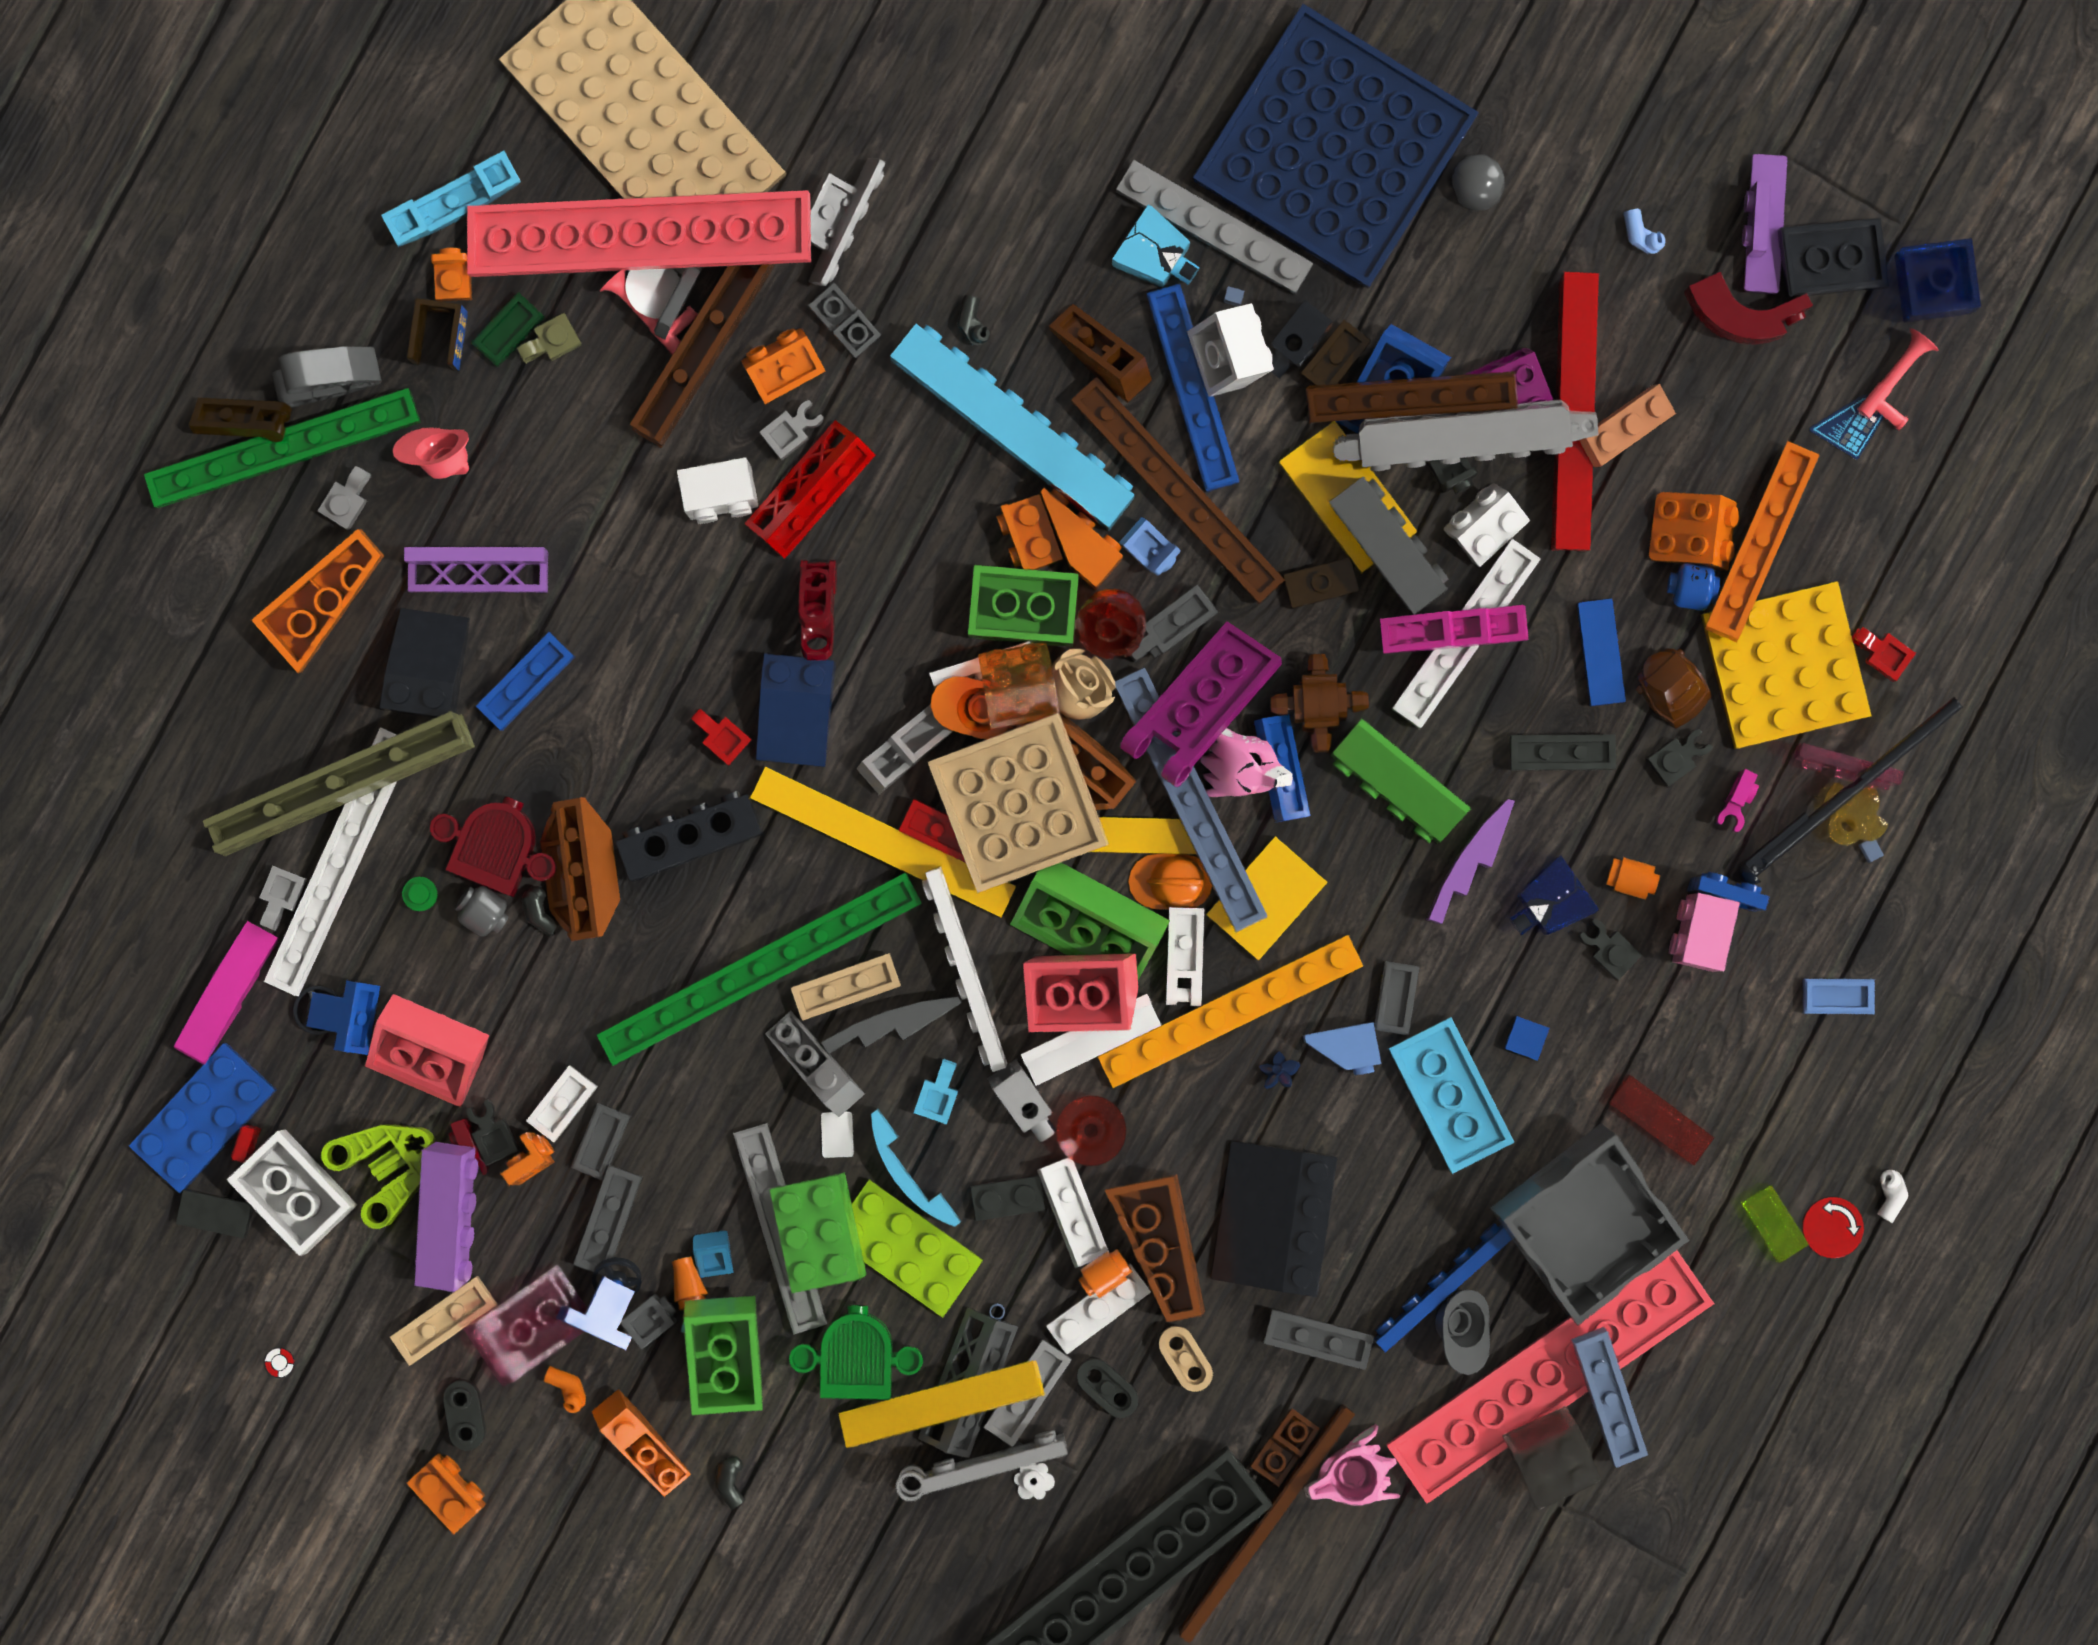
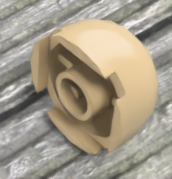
(1082, 685)

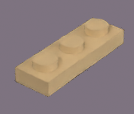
(845, 987)
(443, 1320)

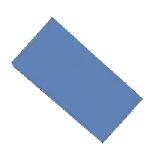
(1838, 996)

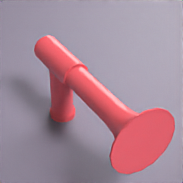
(617, 286)
(1876, 399)

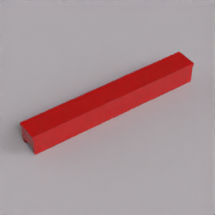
(1577, 389)

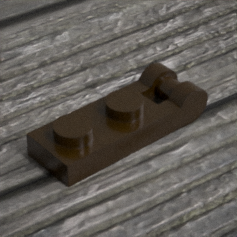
(240, 418)

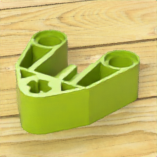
(367, 1142)

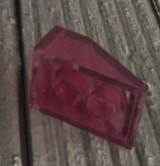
(525, 1326)

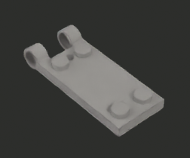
(948, 1473)

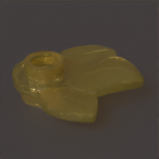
(1859, 814)

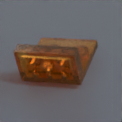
(1018, 684)

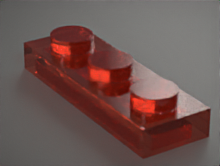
(1661, 1120)

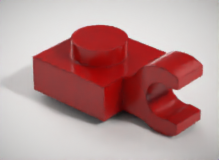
(1887, 655)
(724, 738)

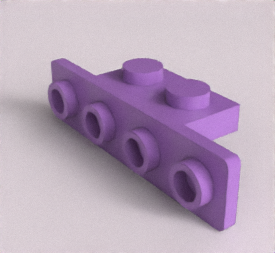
(1765, 216)

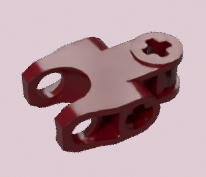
(816, 606)

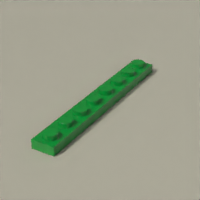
(299, 444)

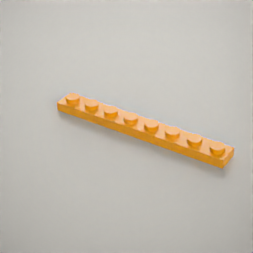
(1230, 1011)

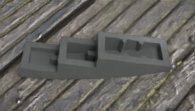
(905, 1020)

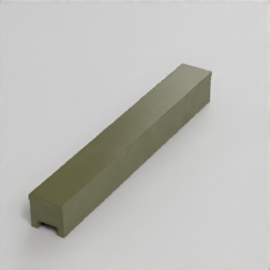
(339, 783)

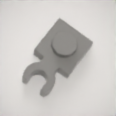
(787, 433)

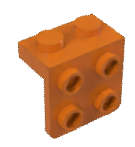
(1693, 529)

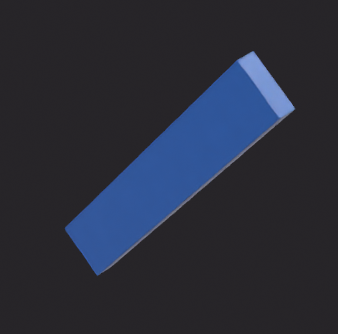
(1198, 409)

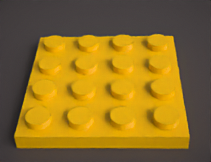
(1789, 668)

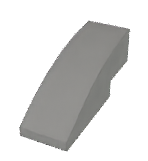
(903, 750)

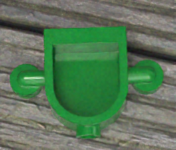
(856, 1357)

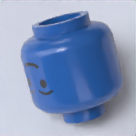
(1694, 586)

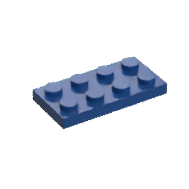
(202, 1117)

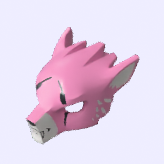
(1236, 770)
(1354, 1473)

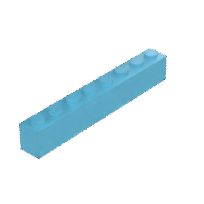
(1012, 426)

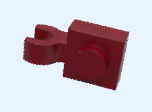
(462, 1136)

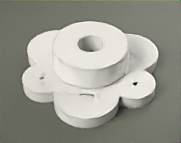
(1044, 1481)

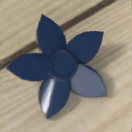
(1279, 1071)

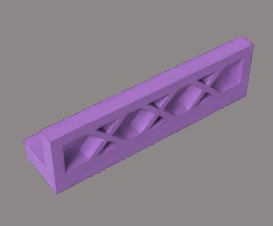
(476, 556)

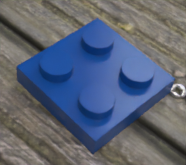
(1717, 886)

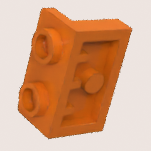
(782, 364)
(1030, 533)
(528, 1165)
(447, 1492)

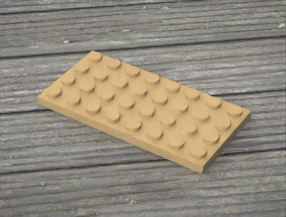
(636, 105)

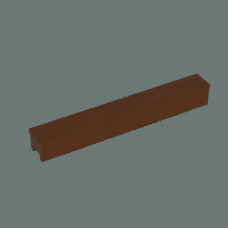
(698, 351)

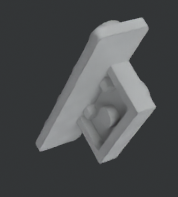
(835, 213)

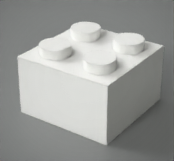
(1230, 349)
(718, 490)

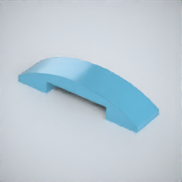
(449, 203)
(936, 1207)

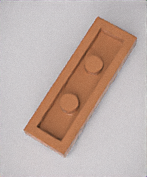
(1628, 425)

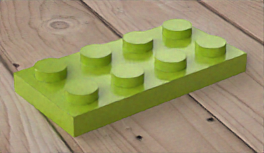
(911, 1249)

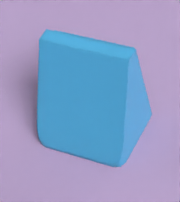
(712, 1254)

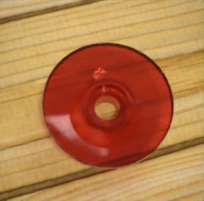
(1110, 1129)

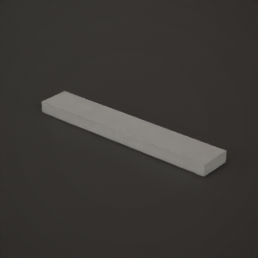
(763, 1174)

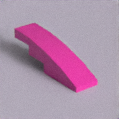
(1454, 629)
(225, 993)

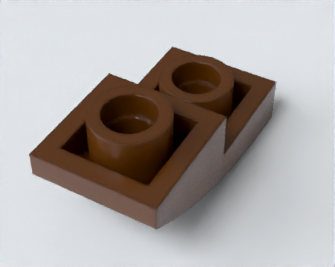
(1284, 1448)

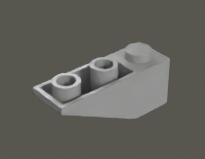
(814, 1064)

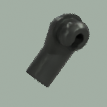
(968, 322)
(534, 911)
(726, 1478)

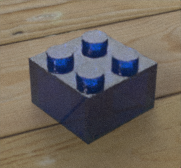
(1937, 280)

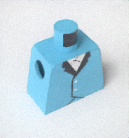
(1155, 251)

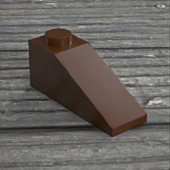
(1102, 352)

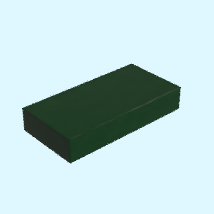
(508, 329)

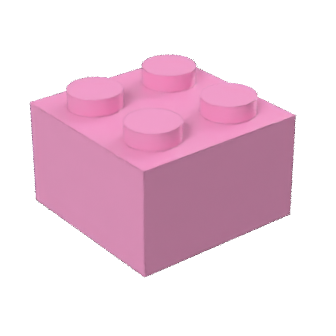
(1704, 932)

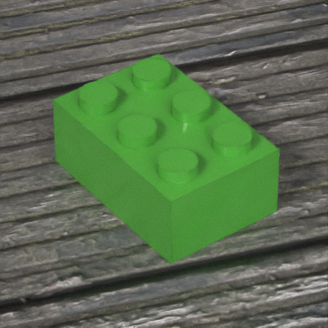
(1023, 605)
(818, 1232)
(723, 1355)

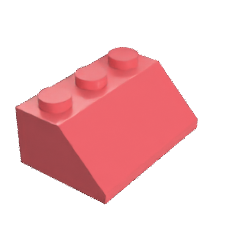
(1080, 992)
(426, 1050)

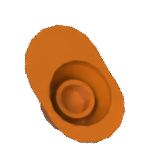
(962, 707)
(1169, 881)

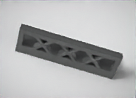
(985, 1355)

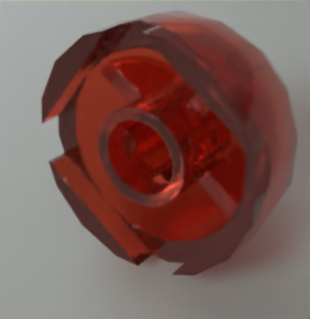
(1111, 623)

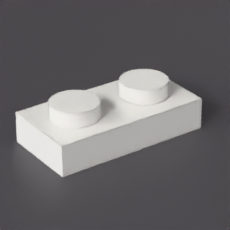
(562, 1103)

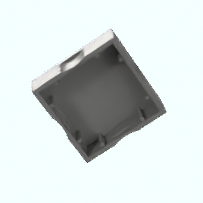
(1589, 1223)

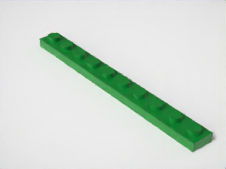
(759, 969)

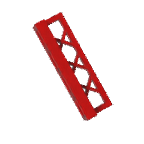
(814, 491)

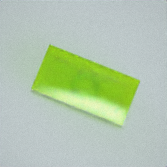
(1774, 1223)

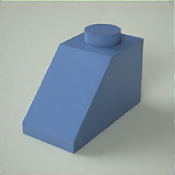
(1348, 1047)

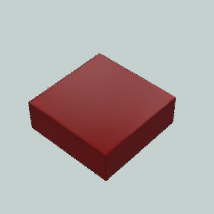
(245, 1143)

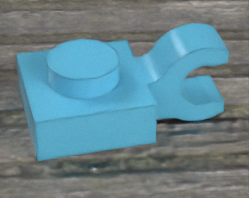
(937, 1097)

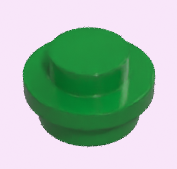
(420, 894)

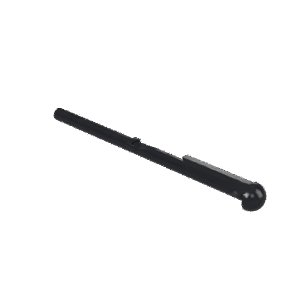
(1806, 824)

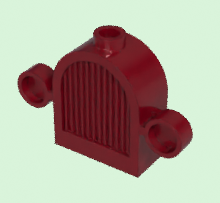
(494, 846)

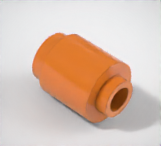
(1633, 878)
(1104, 1273)

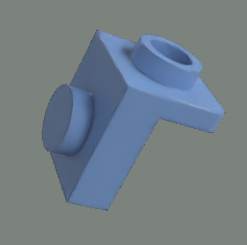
(1150, 547)

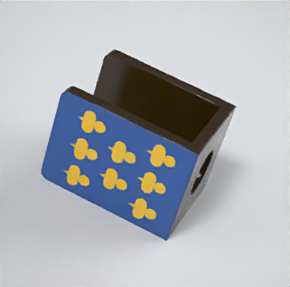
(421, 308)

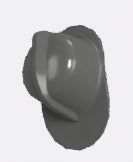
(1464, 1331)

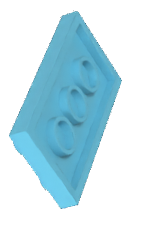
(1451, 1095)

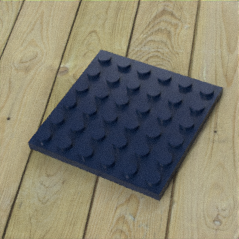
(1335, 146)

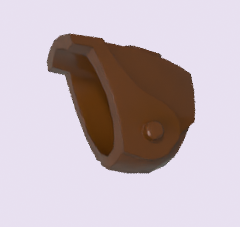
(1673, 687)

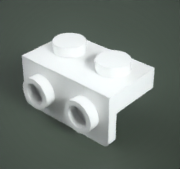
(1486, 523)

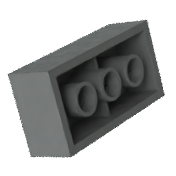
(1388, 545)

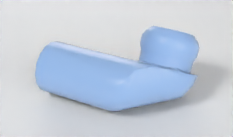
(1641, 237)

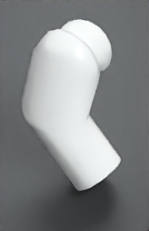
(1895, 1194)

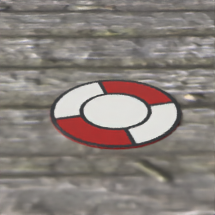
(279, 1362)

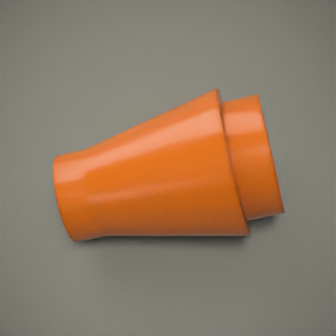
(687, 1282)

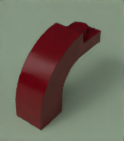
(1731, 320)

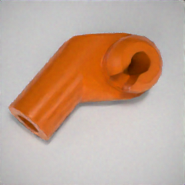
(570, 1387)

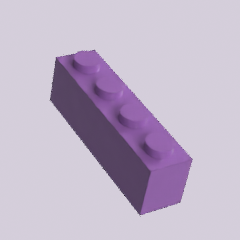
(445, 1216)

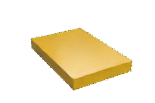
(1284, 888)

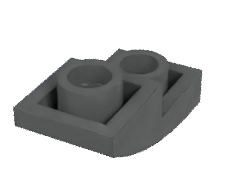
(844, 320)

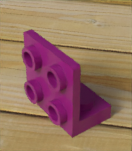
(1529, 375)

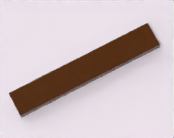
(1412, 397)

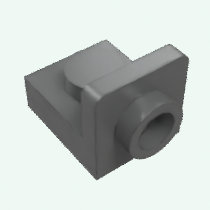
(650, 1320)

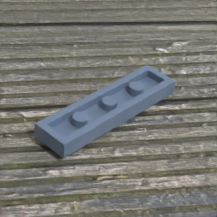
(1609, 1397)

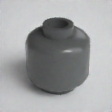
(481, 910)

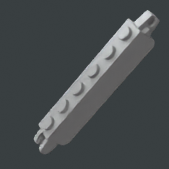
(1466, 434)

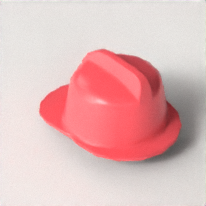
(435, 451)

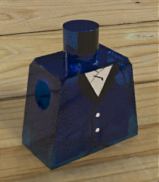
(1553, 900)

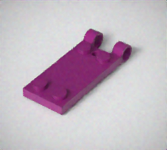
(1203, 700)

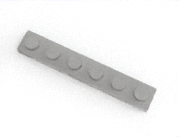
(1215, 227)

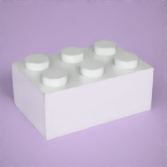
(292, 1192)

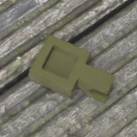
(554, 338)

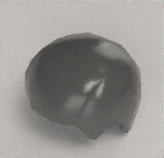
(1478, 182)

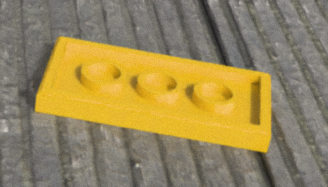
(1324, 477)

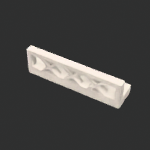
(1081, 1046)

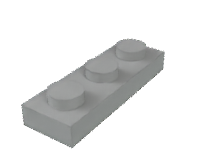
(1011, 1420)

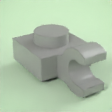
(344, 503)
(281, 891)

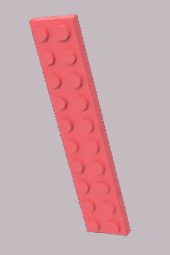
(639, 233)
(1543, 1378)

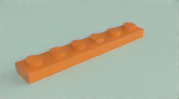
(1762, 541)

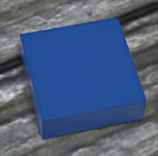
(1526, 1038)

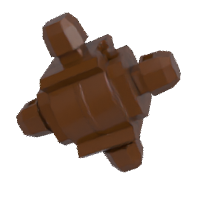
(1319, 703)

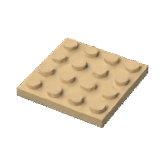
(1018, 802)

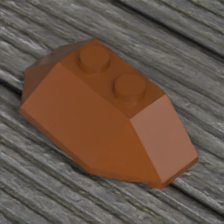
(1102, 771)
(586, 881)

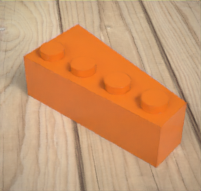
(314, 604)

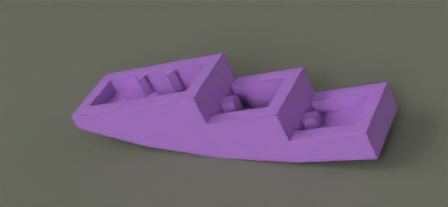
(1478, 851)

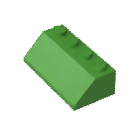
(1400, 782)
(1087, 917)

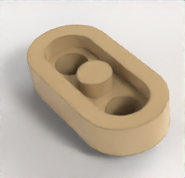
(1184, 1358)

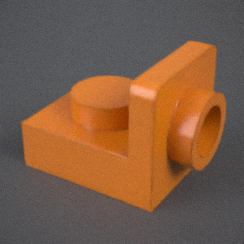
(451, 275)

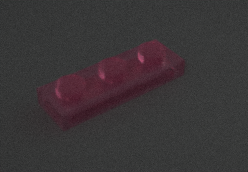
(1845, 766)

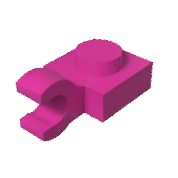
(1742, 791)

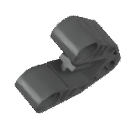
(325, 374)

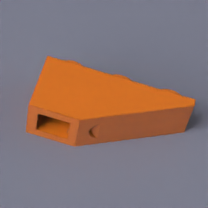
(1082, 546)
(639, 1442)

